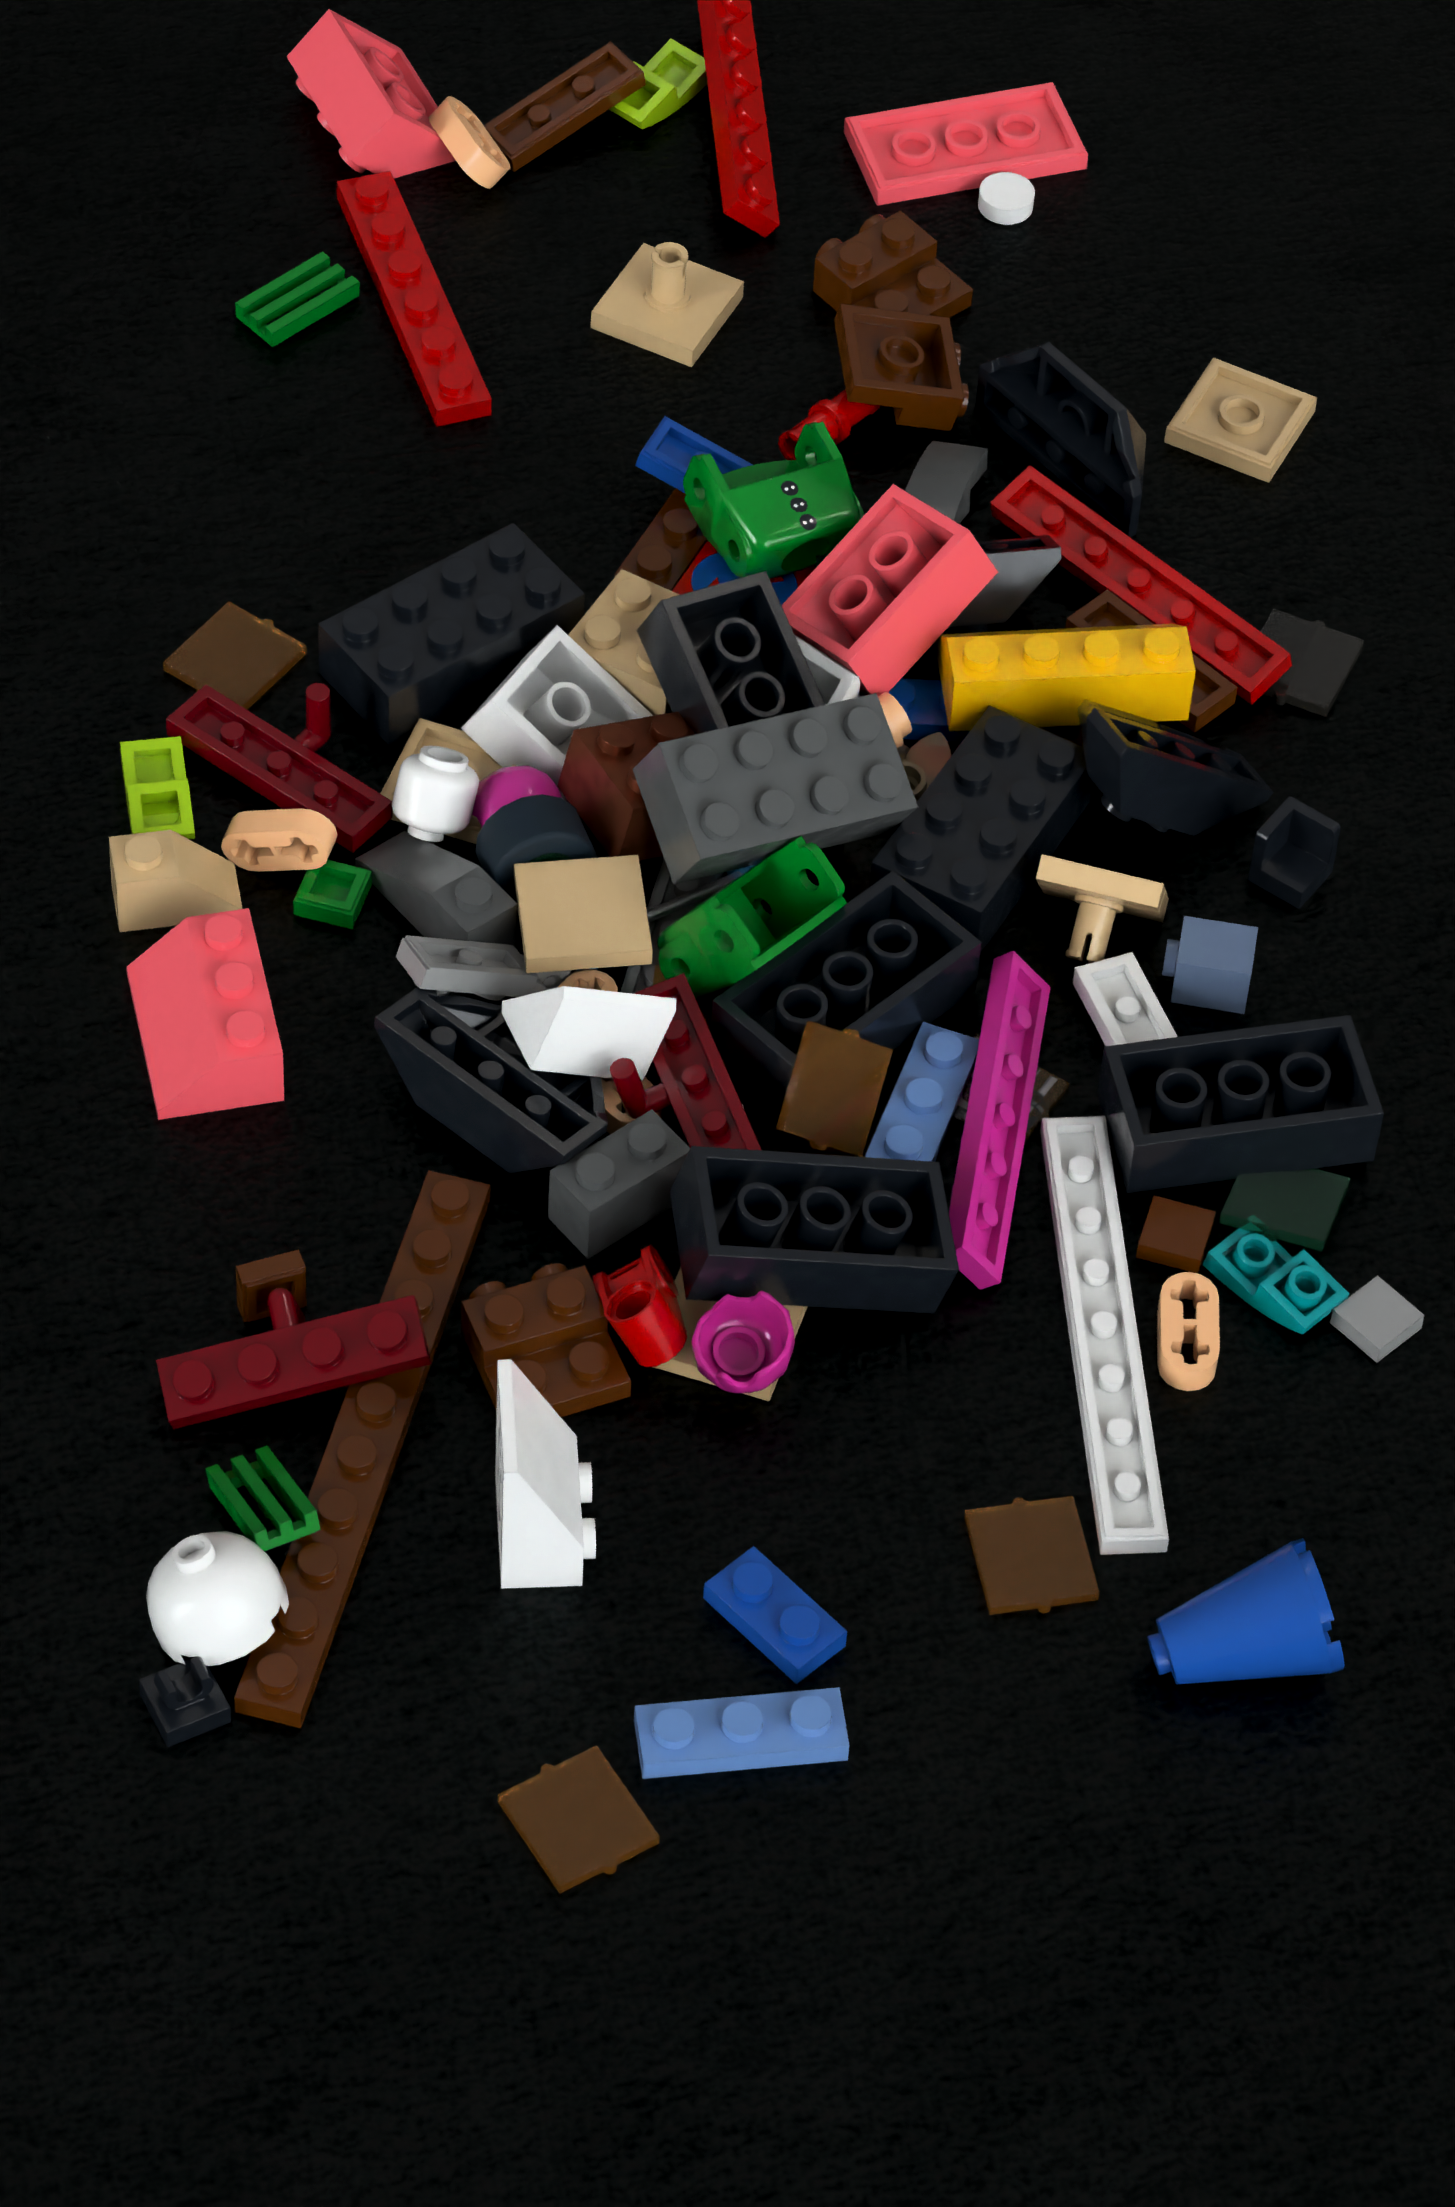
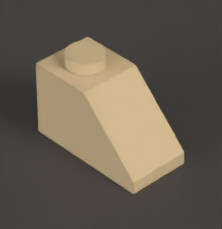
(166, 878)

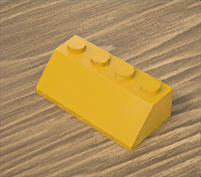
(1052, 671)

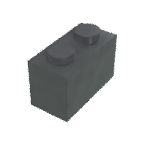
(616, 1184)

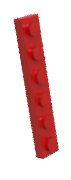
(738, 114)
(414, 299)
(1113, 561)

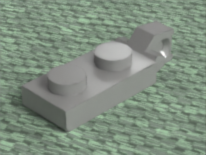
(472, 967)

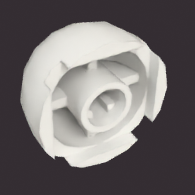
(214, 1598)

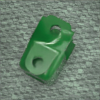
(775, 511)
(734, 934)

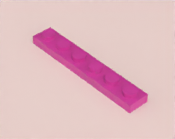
(997, 1118)

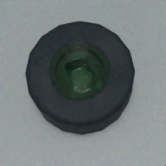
(530, 831)

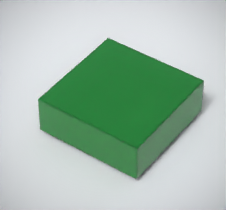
(333, 894)

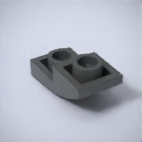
(946, 477)

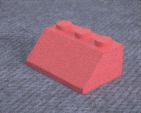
(368, 98)
(889, 589)
(207, 1017)

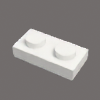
(1121, 1001)

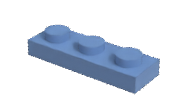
(925, 1096)
(741, 1733)

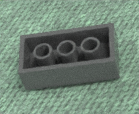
(760, 784)

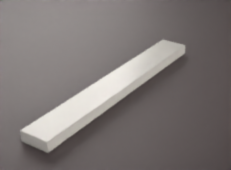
(1103, 1337)

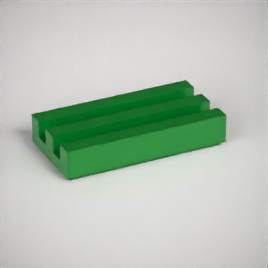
(291, 294)
(250, 1476)

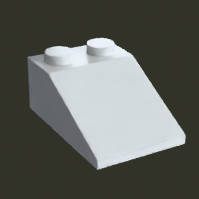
(544, 701)
(538, 1489)

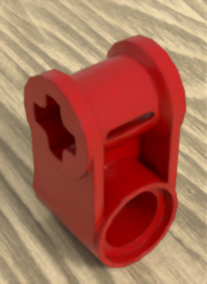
(644, 1308)

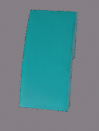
(1268, 1278)

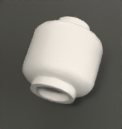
(435, 793)

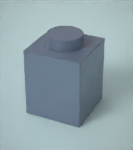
(1211, 964)

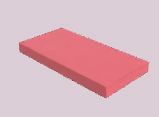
(963, 141)

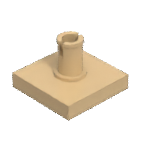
(667, 303)
(1100, 897)

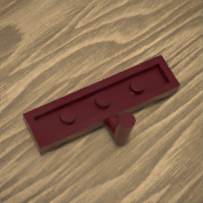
(281, 766)
(690, 1077)
(293, 1359)

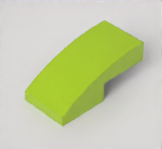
(671, 81)
(157, 786)

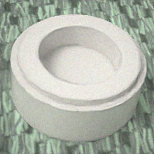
(1006, 198)

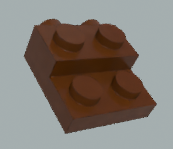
(890, 269)
(902, 364)
(552, 1334)

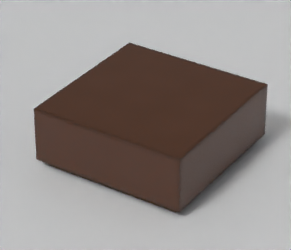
(1175, 1234)
(260, 1277)

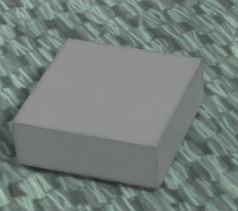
(1377, 1319)

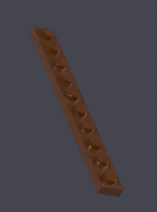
(361, 1460)

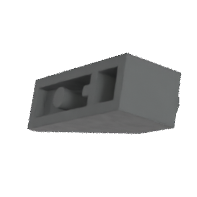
(441, 891)

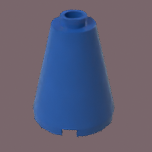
(1252, 1625)

